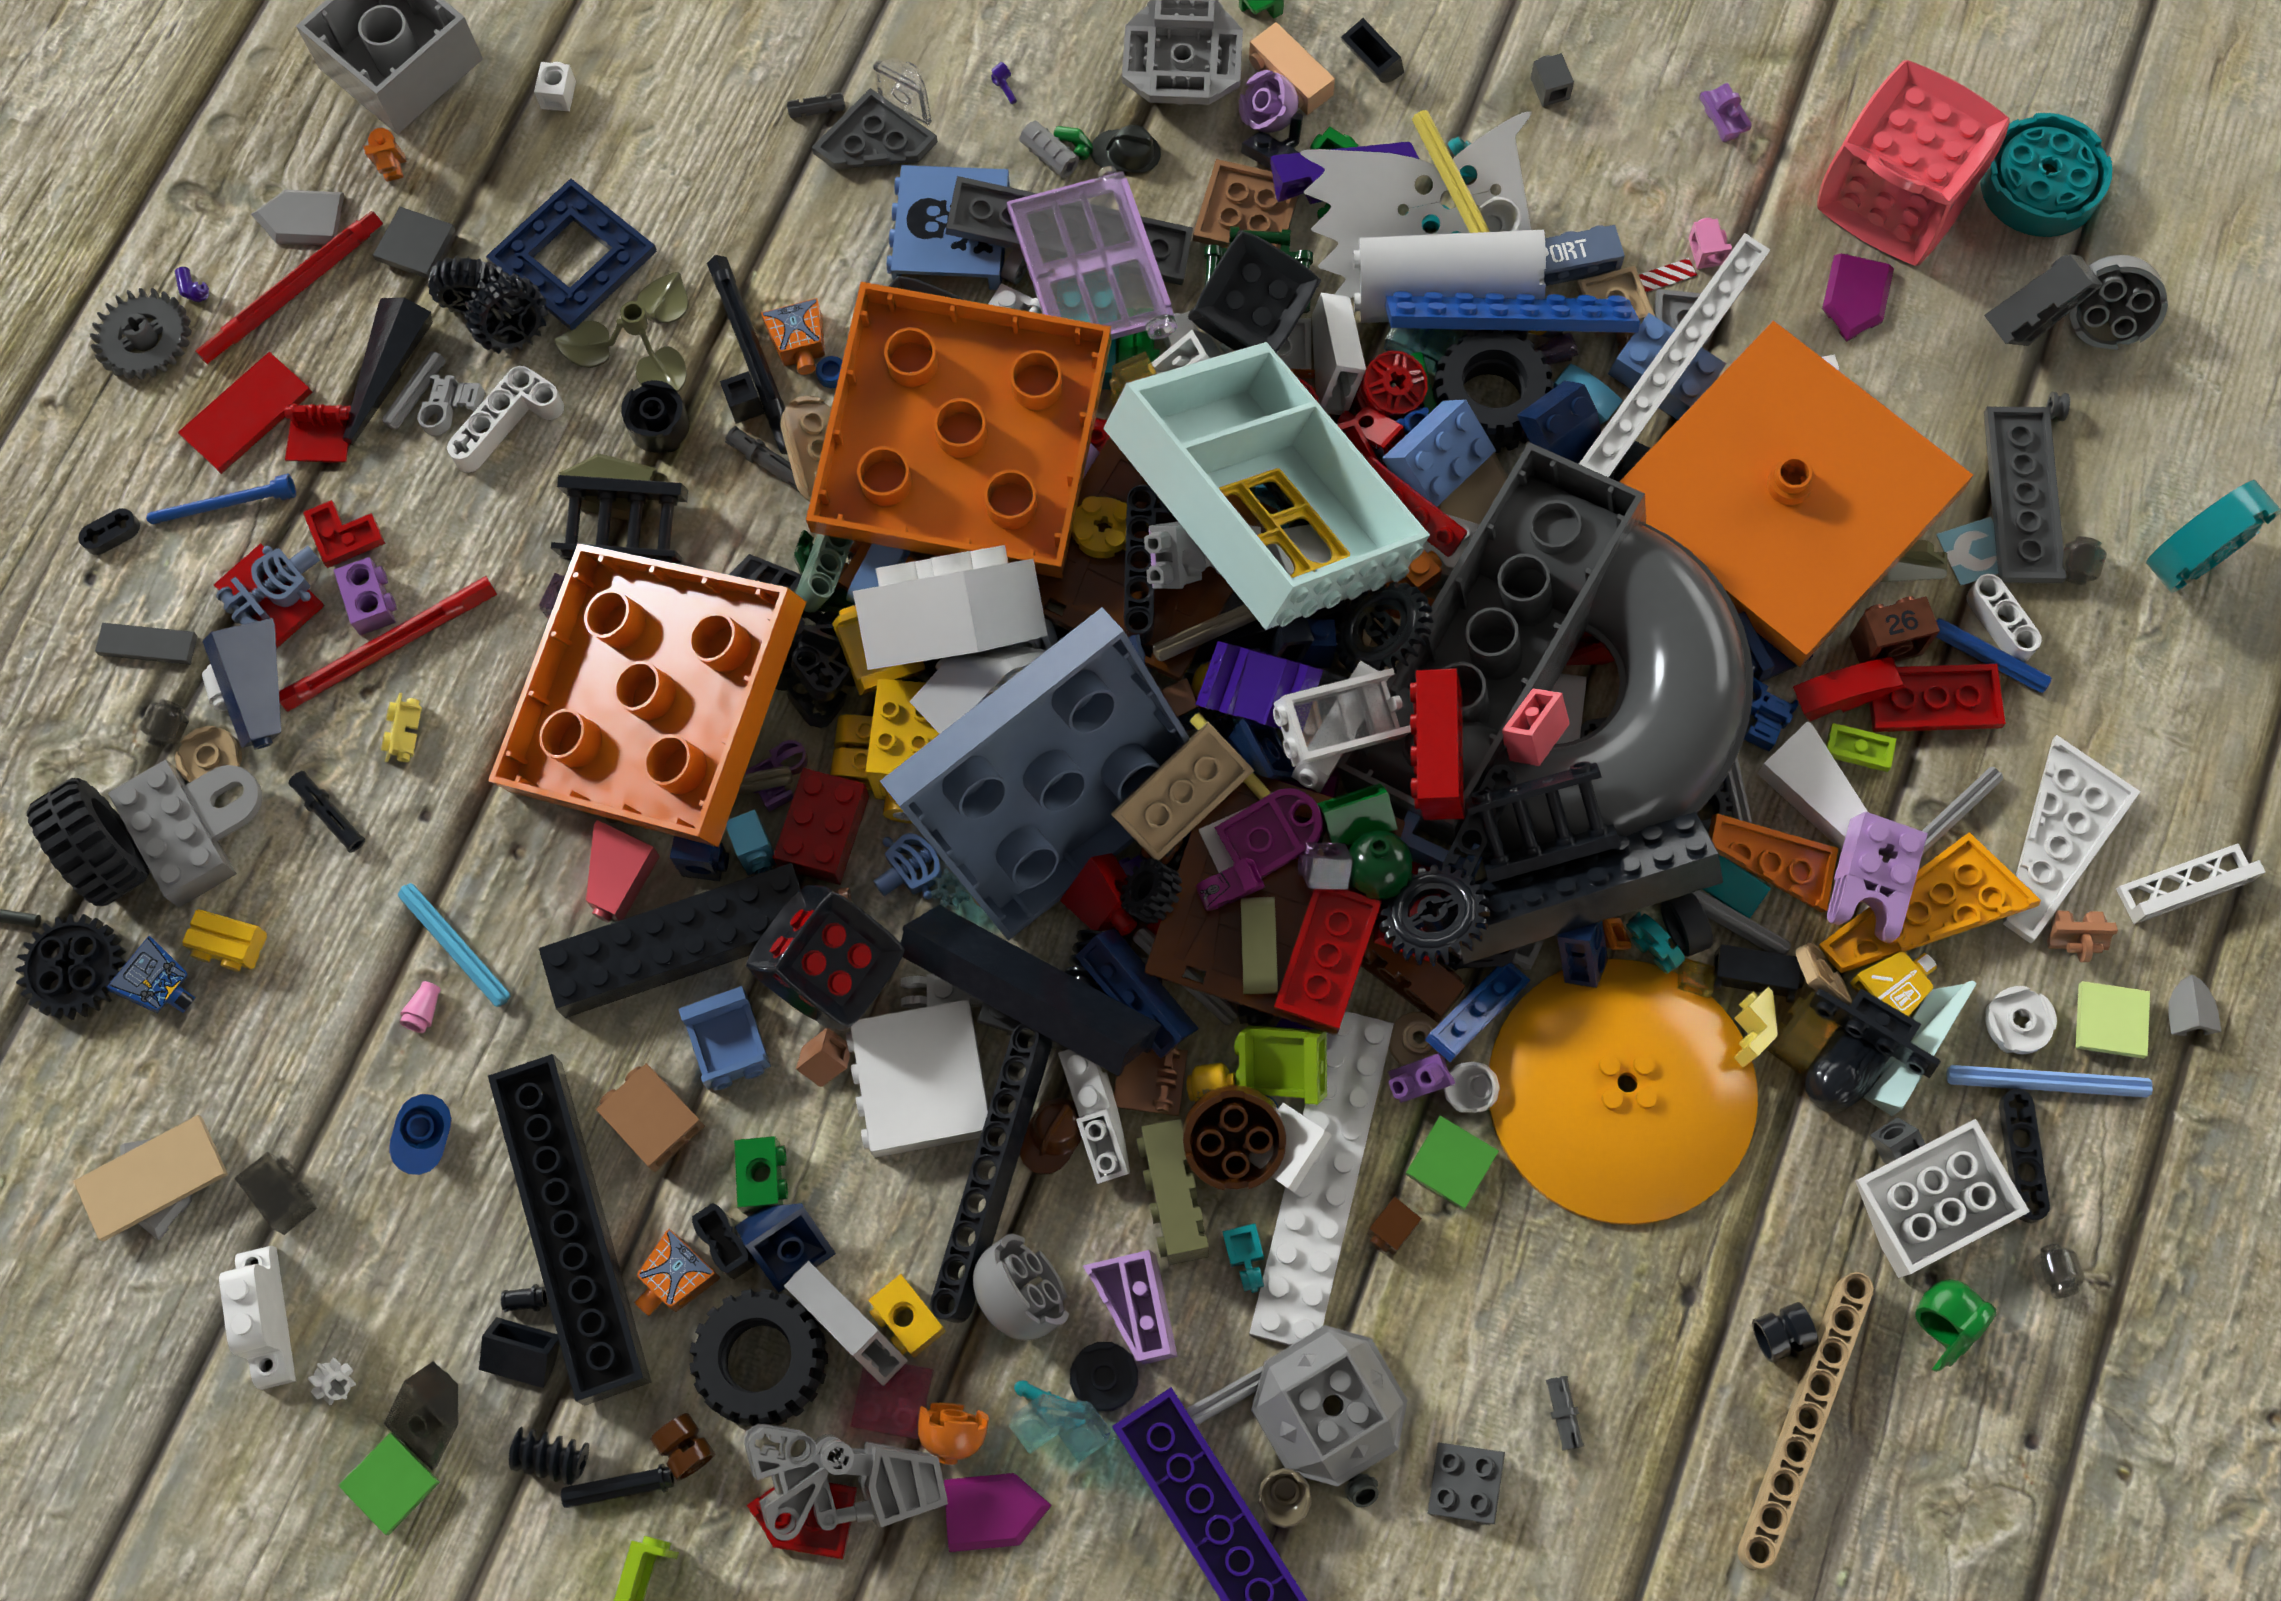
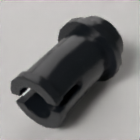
(521, 1299)

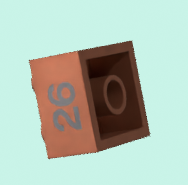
(1895, 630)

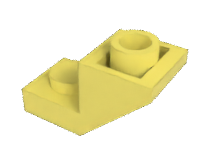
(1759, 1022)

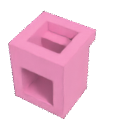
(1708, 243)

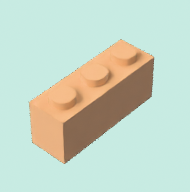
(1284, 55)

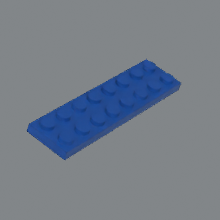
(1502, 313)

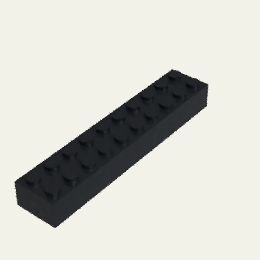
(569, 1230)

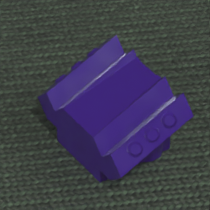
(1250, 681)

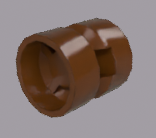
(674, 1437)

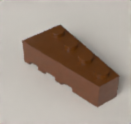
(1424, 986)

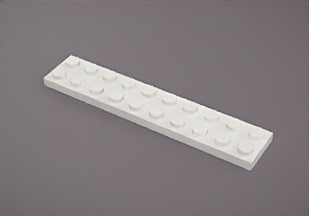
(1316, 1215)

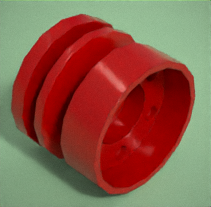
(1378, 394)

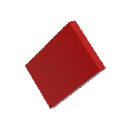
(286, 619)

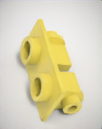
(403, 716)

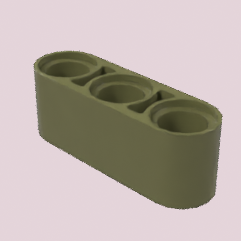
(1259, 945)

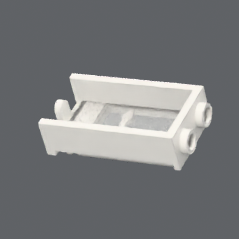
(1338, 717)

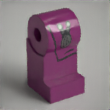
(1230, 885)

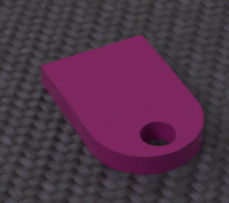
(1270, 831)

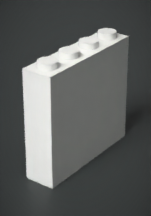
(918, 1078)

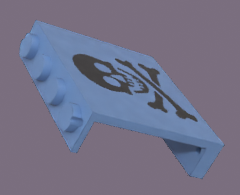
(922, 221)

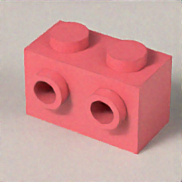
(1535, 727)

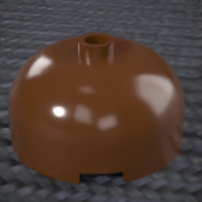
(1224, 1131)

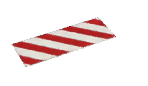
(1667, 275)

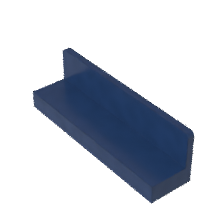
(1124, 979)

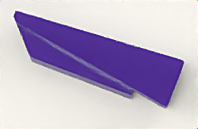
(1295, 173)

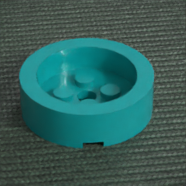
(2041, 203)
(2213, 535)

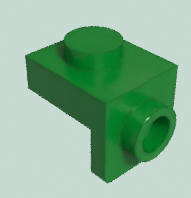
(1332, 140)

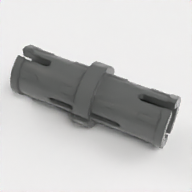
(1564, 1413)

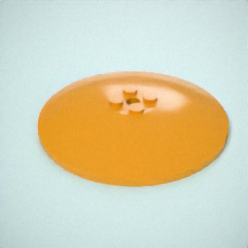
(1611, 1149)

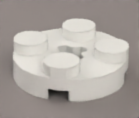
(2009, 1035)

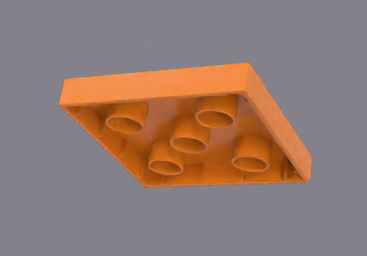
(959, 427)
(1794, 489)
(648, 692)

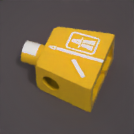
(1898, 981)

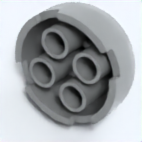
(2129, 292)
(1001, 1294)

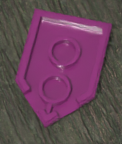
(1857, 293)
(991, 1511)

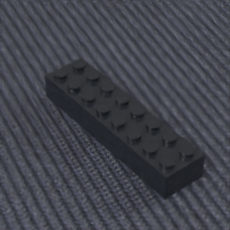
(1644, 871)
(665, 942)

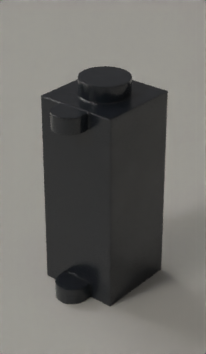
(1757, 970)

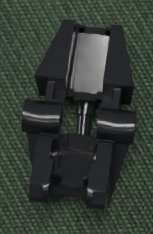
(823, 663)

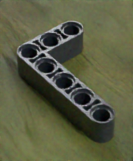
(1135, 578)

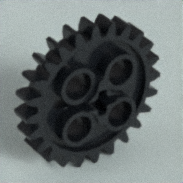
(70, 966)

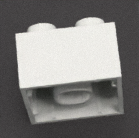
(949, 607)

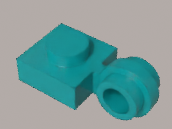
(1243, 1248)

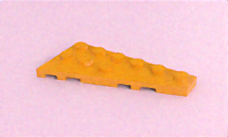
(1950, 895)

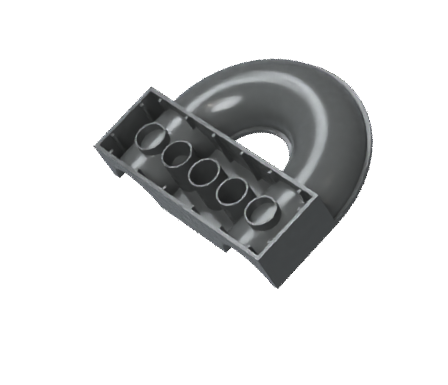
(1543, 568)

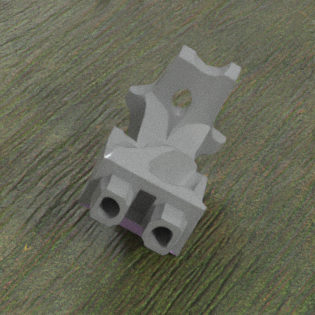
(1175, 556)

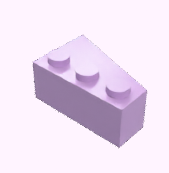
(1137, 1302)

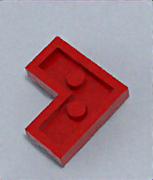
(338, 540)

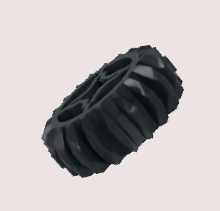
(454, 278)
(519, 299)

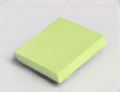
(2113, 1019)

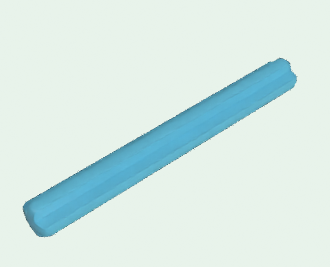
(454, 945)

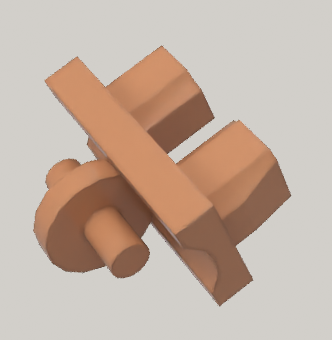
(2083, 937)

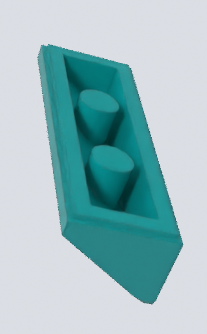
(1739, 889)

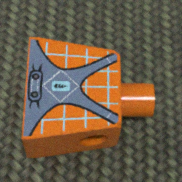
(797, 334)
(673, 1275)

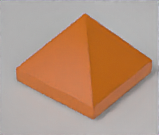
(1615, 934)

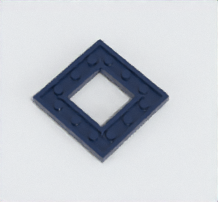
(568, 204)

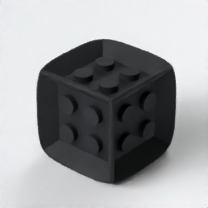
(1254, 295)

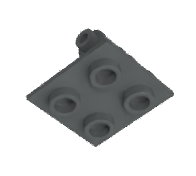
(1466, 1483)

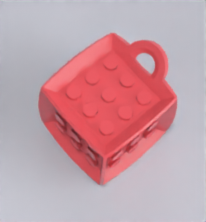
(1911, 162)

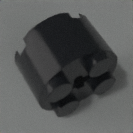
(655, 417)

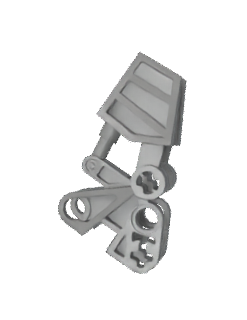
(892, 1480)

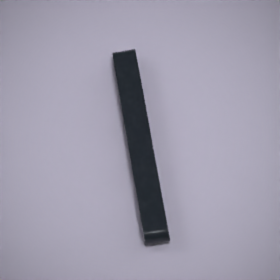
(986, 1156)

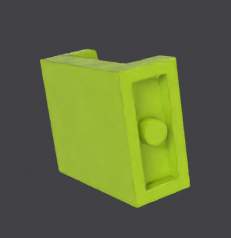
(1283, 1062)
(639, 1567)

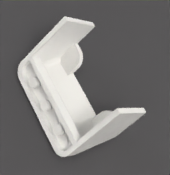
(966, 681)

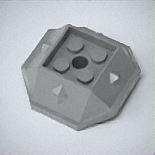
(1188, 31)
(1293, 1415)

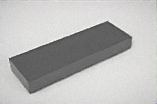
(146, 643)

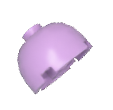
(1268, 102)

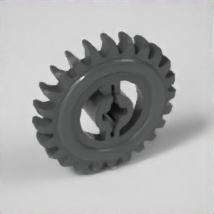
(131, 321)

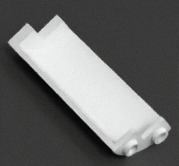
(1449, 265)

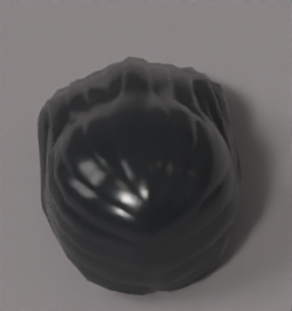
(1843, 1072)

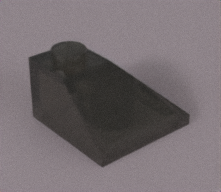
(426, 1413)

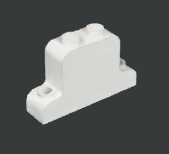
(257, 1316)

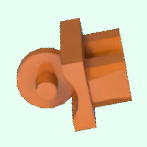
(385, 154)

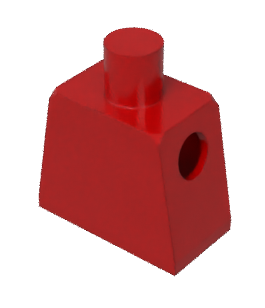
(1096, 895)

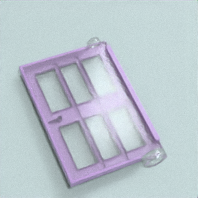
(1093, 256)

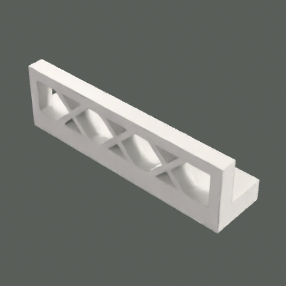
(2189, 890)

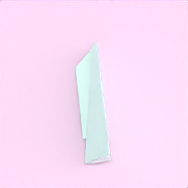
(1936, 1017)

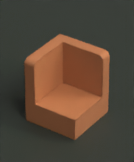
(823, 1057)

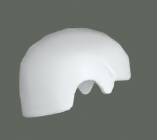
(1501, 214)
(1474, 1087)

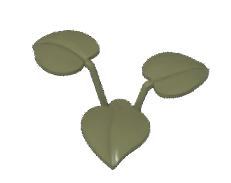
(661, 300)

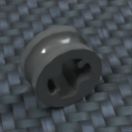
(2058, 405)

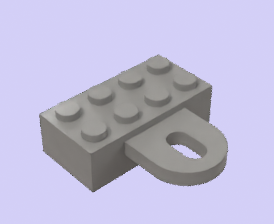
(180, 826)

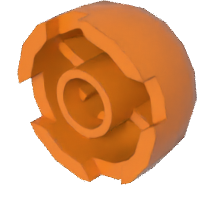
(951, 1432)

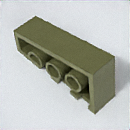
(1174, 1193)

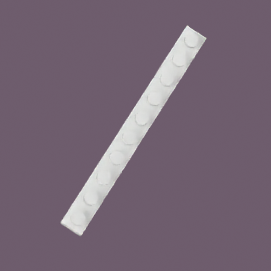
(1675, 356)

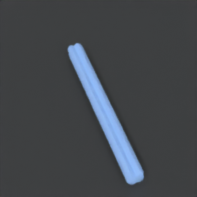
(2049, 1081)

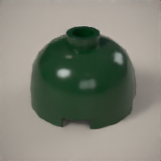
(1380, 864)

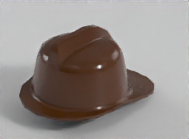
(1051, 1136)

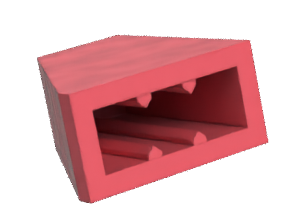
(616, 871)

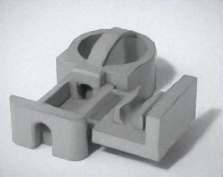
(448, 393)

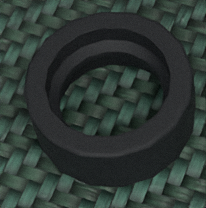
(1687, 924)

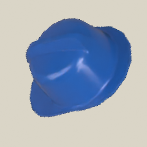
(420, 1134)

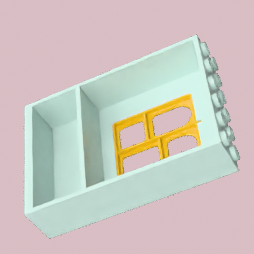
(1250, 423)

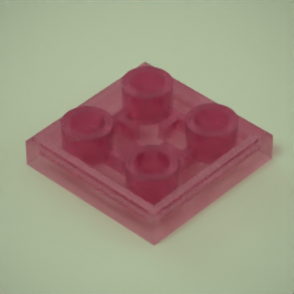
(894, 1406)

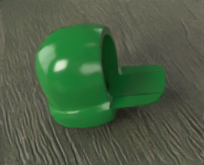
(1954, 1318)

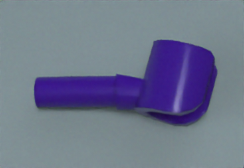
(999, 75)

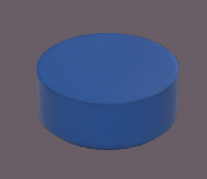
(828, 371)

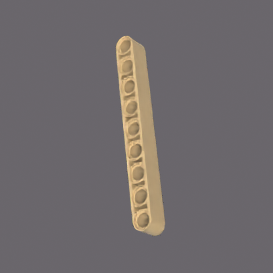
(1794, 1432)

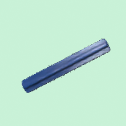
(1991, 655)

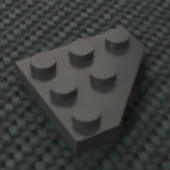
(874, 135)

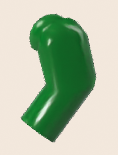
(1077, 138)

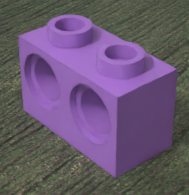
(361, 597)

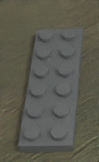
(2024, 494)

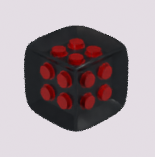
(825, 957)

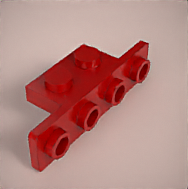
(1444, 532)

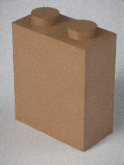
(649, 1117)

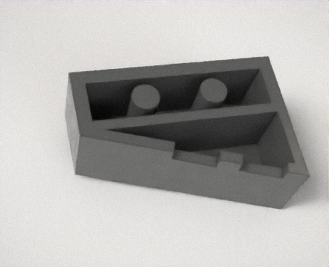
(2044, 301)

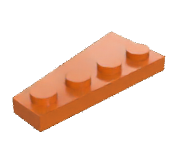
(1782, 859)

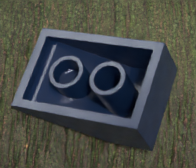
(1563, 421)

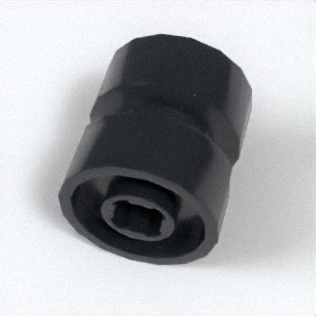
(1783, 1332)

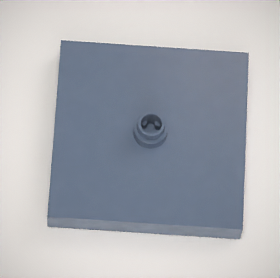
(1035, 769)

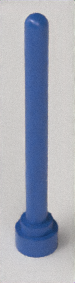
(282, 487)

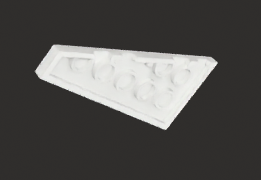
(2069, 824)

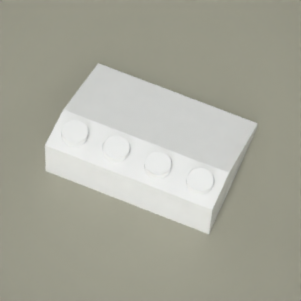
(1939, 1198)

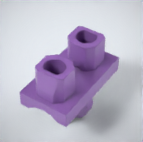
(1726, 112)
(1420, 1078)

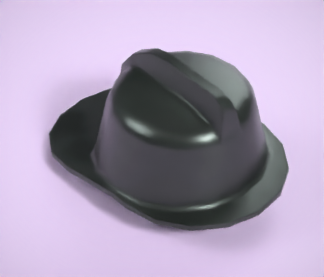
(1126, 149)

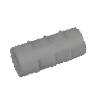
(1049, 149)

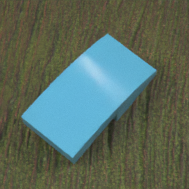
(1603, 397)

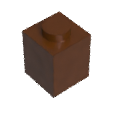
(1393, 1227)

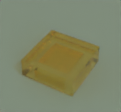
(1696, 978)

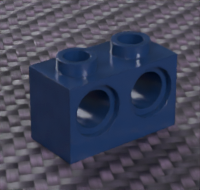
(1583, 955)

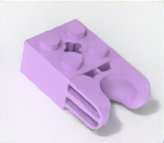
(1878, 883)

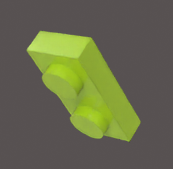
(1861, 747)

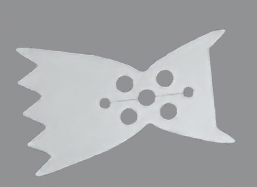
(1371, 186)

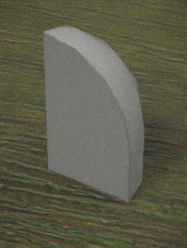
(2193, 1008)

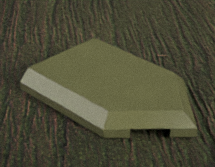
(610, 467)

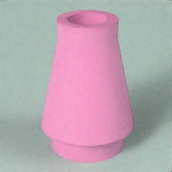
(420, 1009)

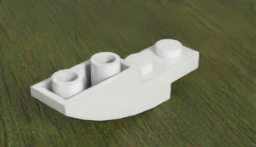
(1098, 1116)

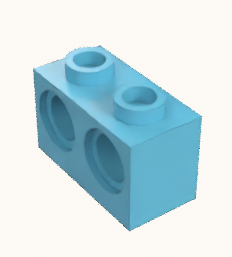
(751, 843)

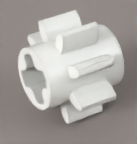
(325, 1374)

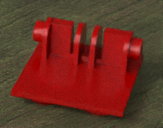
(317, 433)

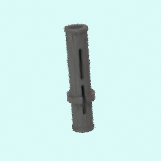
(758, 452)

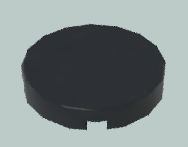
(1104, 1376)

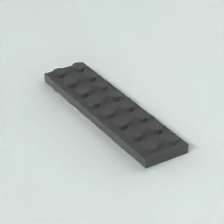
(982, 215)

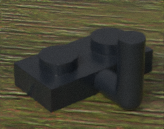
(1263, 146)

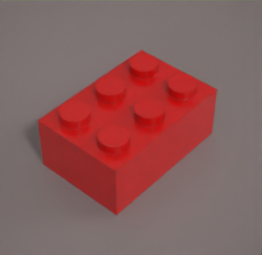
(821, 825)

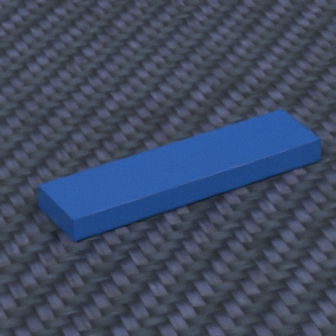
(1477, 1010)

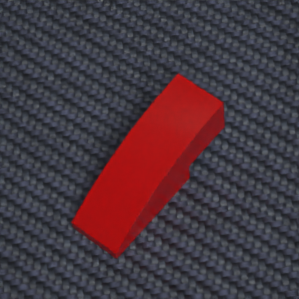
(1847, 687)

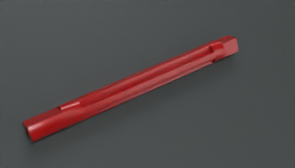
(289, 286)
(385, 644)

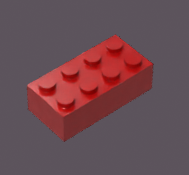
(1438, 744)

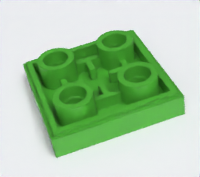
(1451, 1162)
(389, 1484)

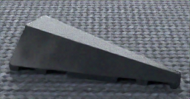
(393, 338)

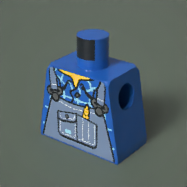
(152, 979)

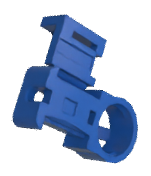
(1771, 712)

